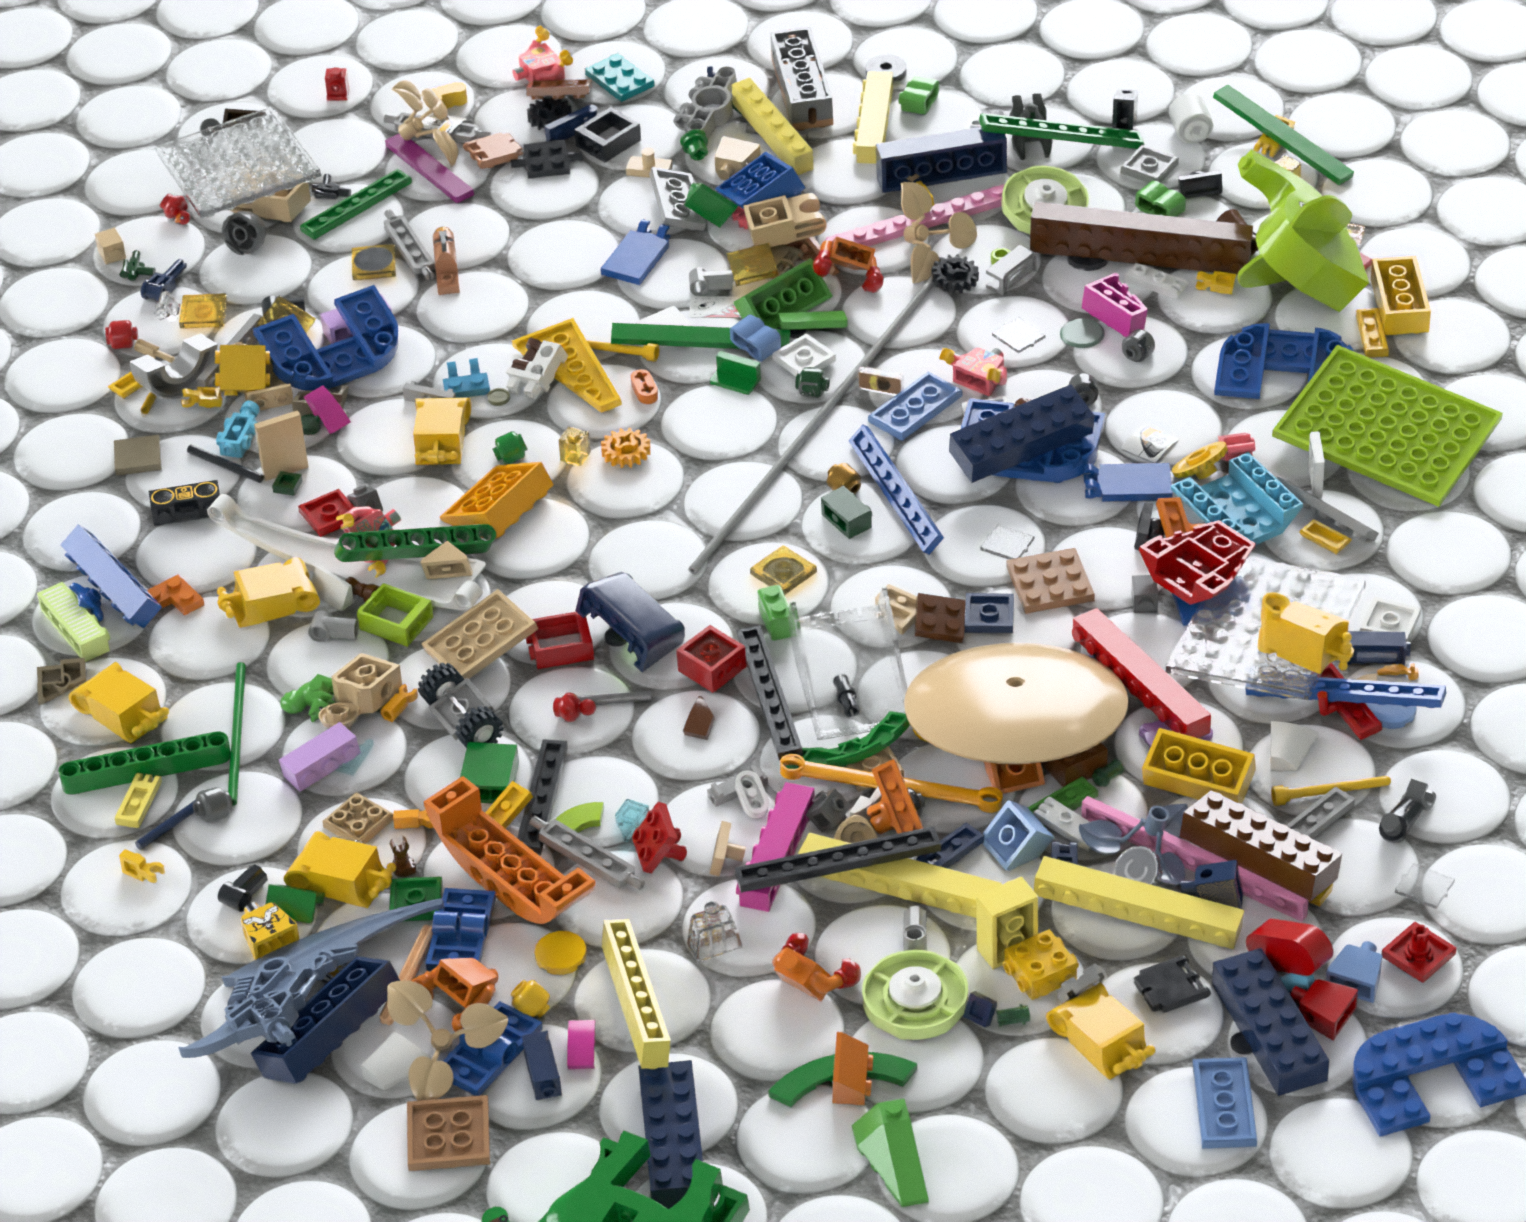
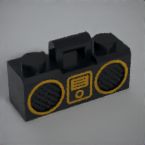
(183, 502)

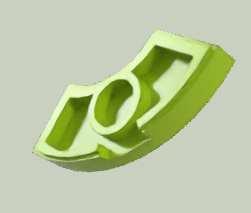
(582, 816)

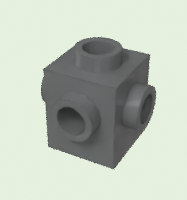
(828, 810)

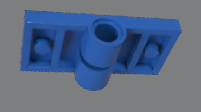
(461, 926)
(478, 1067)

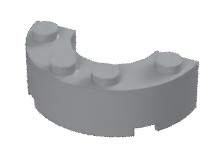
(182, 373)

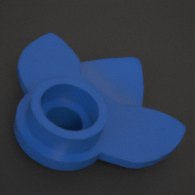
(88, 599)

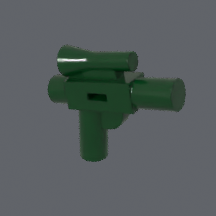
(135, 267)

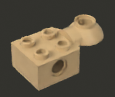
(361, 688)

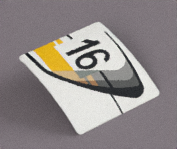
(447, 124)
(1148, 443)

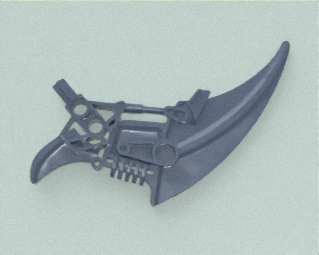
(266, 989)

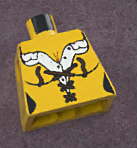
(267, 928)

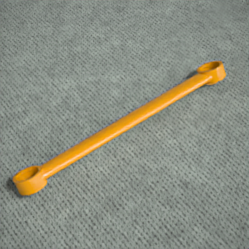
(867, 779)

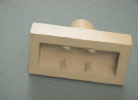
(642, 165)
(724, 849)

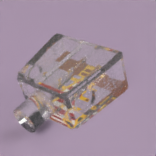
(712, 932)

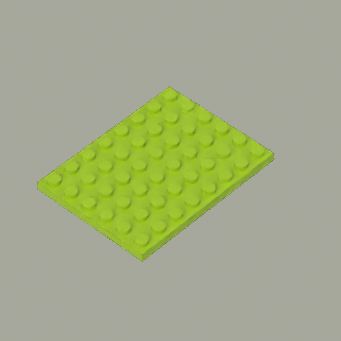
(1388, 425)

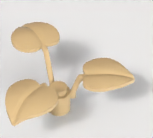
(413, 126)
(916, 202)
(481, 1025)

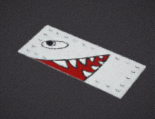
(713, 307)

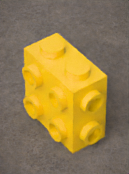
(241, 368)
(1040, 964)

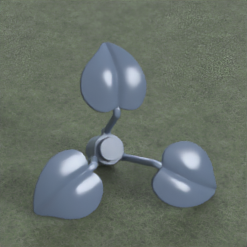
(1106, 838)

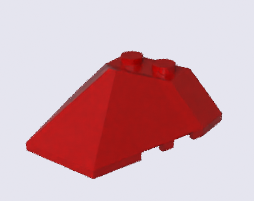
(1197, 562)

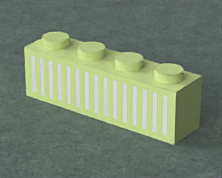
(74, 622)

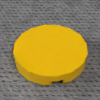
(560, 952)

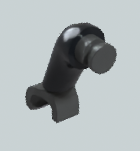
(1399, 821)

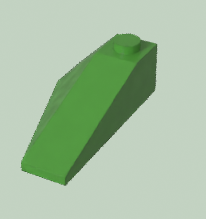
(890, 1147)

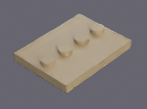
(480, 635)

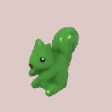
(314, 693)

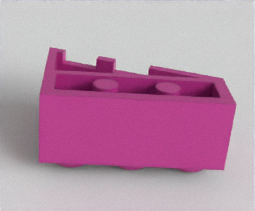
(1114, 305)

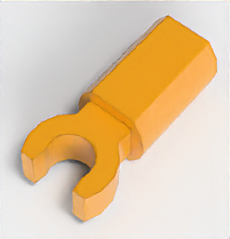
(398, 703)
(411, 819)

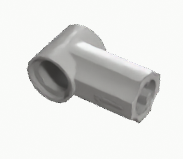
(709, 281)
(326, 625)
(914, 929)

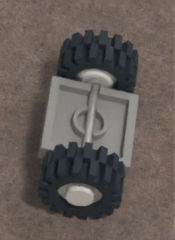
(459, 706)

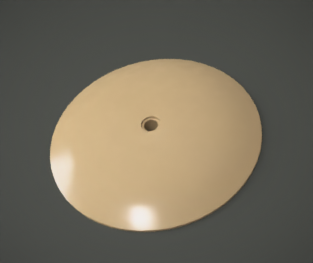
(1016, 703)

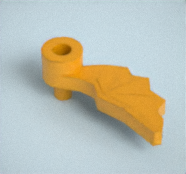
(1395, 669)

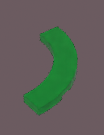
(857, 749)
(809, 1075)

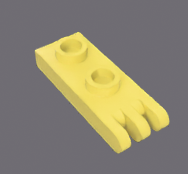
(137, 800)

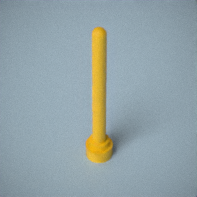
(648, 351)
(1282, 794)

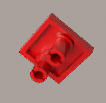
(657, 839)

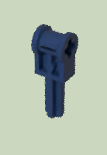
(162, 282)

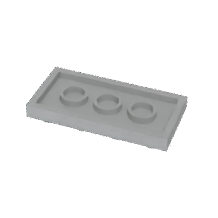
(671, 193)

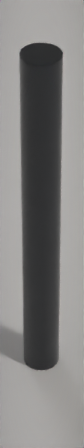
(222, 462)

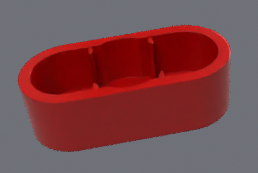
(1291, 946)

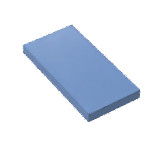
(915, 406)
(1224, 1103)

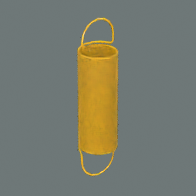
(148, 403)

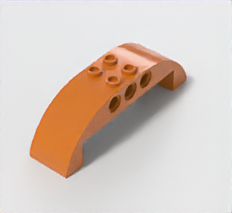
(500, 859)

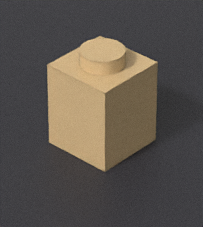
(110, 246)

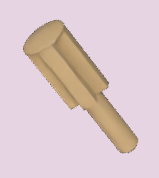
(152, 350)

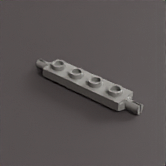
(462, 133)
(409, 244)
(586, 853)

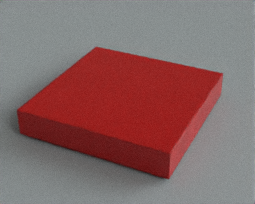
(323, 510)

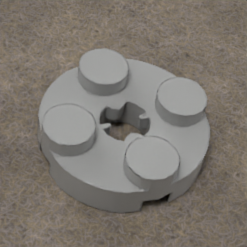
(1073, 987)

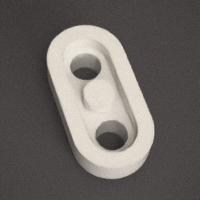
(751, 796)

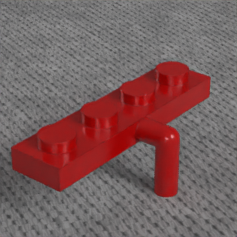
(1356, 715)

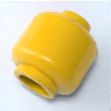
(530, 998)

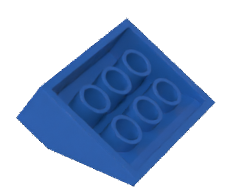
(761, 180)

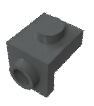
(364, 497)

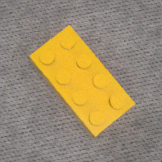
(1400, 295)
(1197, 767)

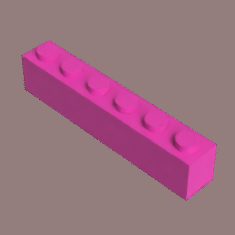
(779, 838)

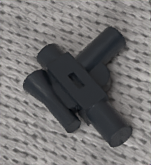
(329, 189)

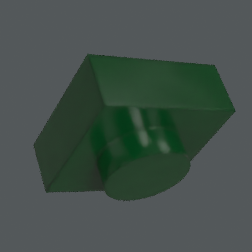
(287, 483)

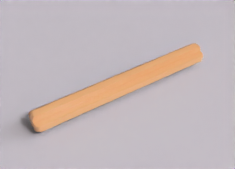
(411, 965)

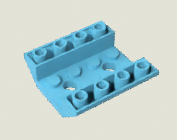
(1250, 496)

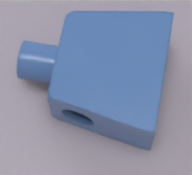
(1357, 969)

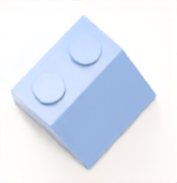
(1016, 836)

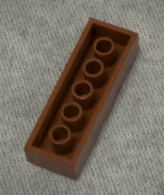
(1261, 845)

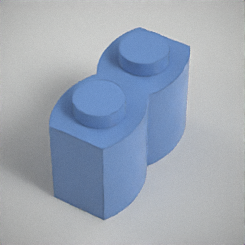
(755, 337)

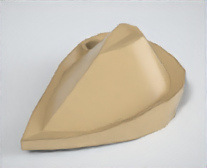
(852, 830)

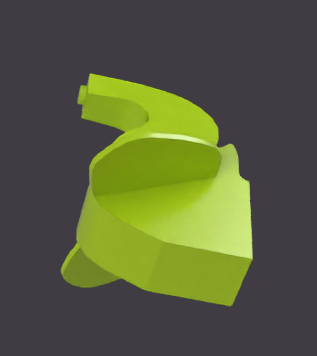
(1302, 237)

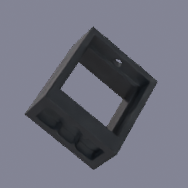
(604, 150)

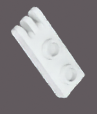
(1155, 280)
(1062, 821)

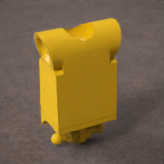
(440, 430)
(269, 593)
(1303, 634)
(120, 703)
(340, 869)
(1102, 1031)

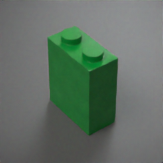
(490, 768)

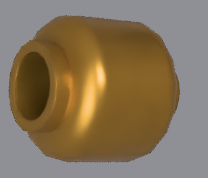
(845, 476)

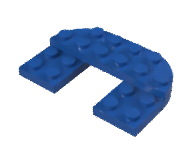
(1261, 349)
(368, 351)
(1053, 466)
(1393, 1055)

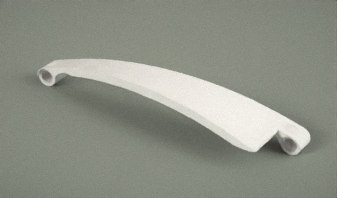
(405, 573)

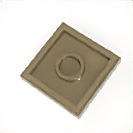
(137, 455)

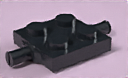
(546, 159)

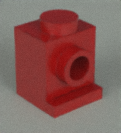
(336, 84)

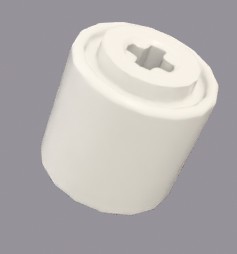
(1191, 118)

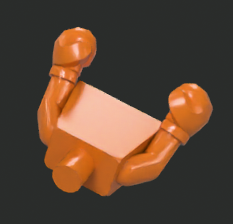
(463, 980)

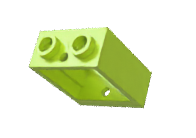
(419, 614)

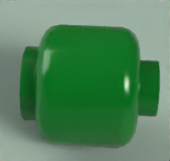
(510, 448)

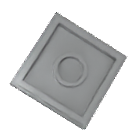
(1149, 164)

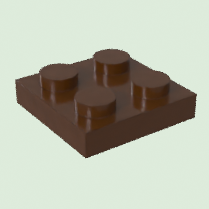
(940, 618)

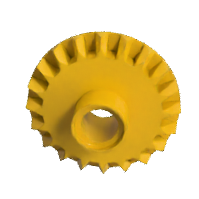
(1200, 461)

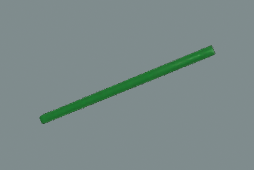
(236, 732)

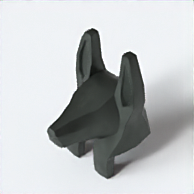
(1032, 111)

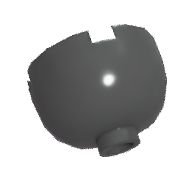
(244, 232)

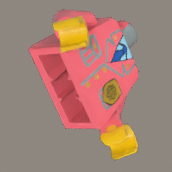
(541, 61)
(977, 369)
(368, 519)

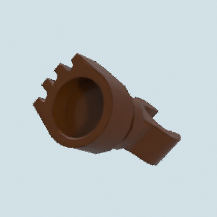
(361, 589)
(404, 863)

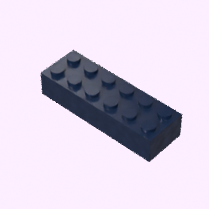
(941, 158)
(1021, 433)
(328, 1020)
(1270, 1021)
(671, 1129)

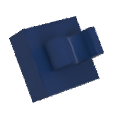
(980, 1009)

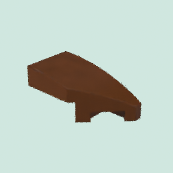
(699, 720)

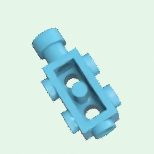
(238, 431)

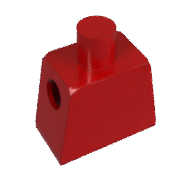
(1326, 1006)

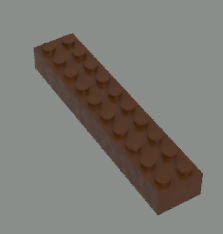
(1140, 238)

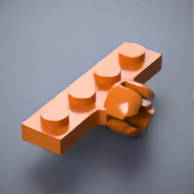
(1173, 516)
(896, 807)

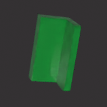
(736, 373)
(295, 901)

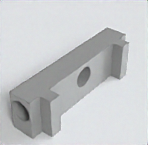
(413, 391)
(726, 791)

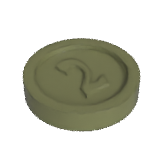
(498, 396)

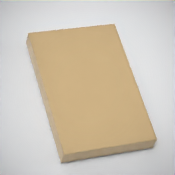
(281, 445)

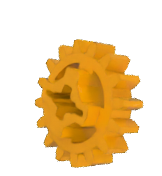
(625, 447)

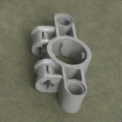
(711, 91)

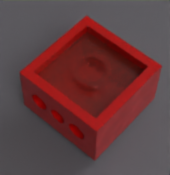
(711, 658)

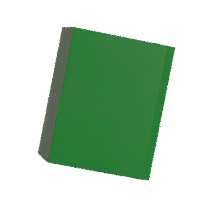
(709, 204)

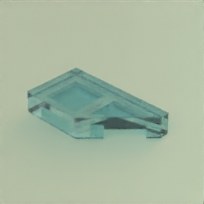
(352, 766)
(630, 817)

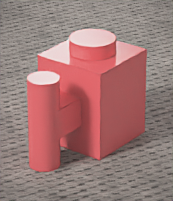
(1237, 445)

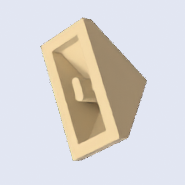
(446, 563)

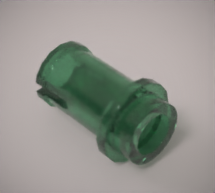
(1103, 775)
(1013, 1015)

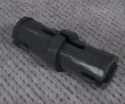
(846, 695)

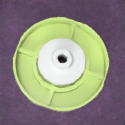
(1040, 185)
(915, 994)

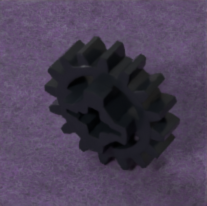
(547, 111)
(955, 273)

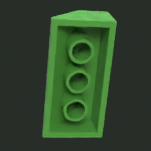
(788, 293)

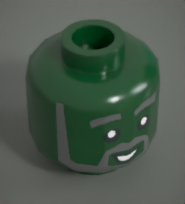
(812, 382)

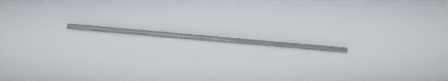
(809, 429)

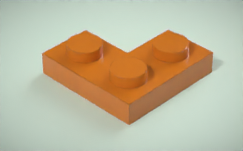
(177, 592)

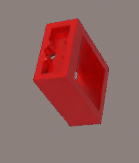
(564, 654)

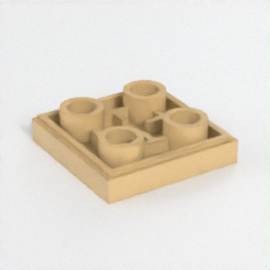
(358, 819)

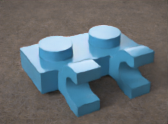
(467, 385)

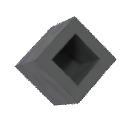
(1144, 594)

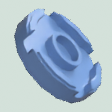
(1393, 715)

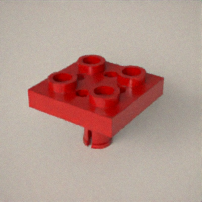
(1422, 946)

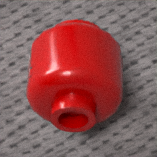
(121, 334)

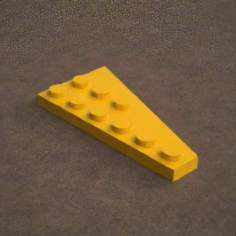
(581, 370)

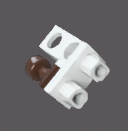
(536, 368)

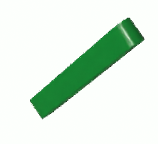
(406, 548)
(153, 759)

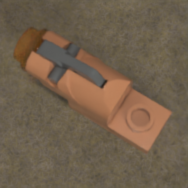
(445, 261)

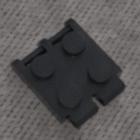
(1168, 985)

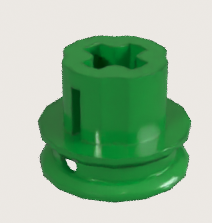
(695, 144)

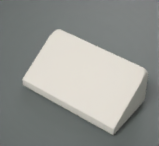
(332, 589)

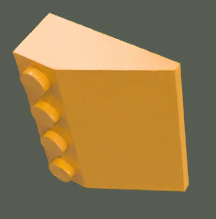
(500, 497)

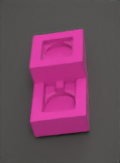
(328, 409)
(581, 1044)

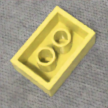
(1005, 918)

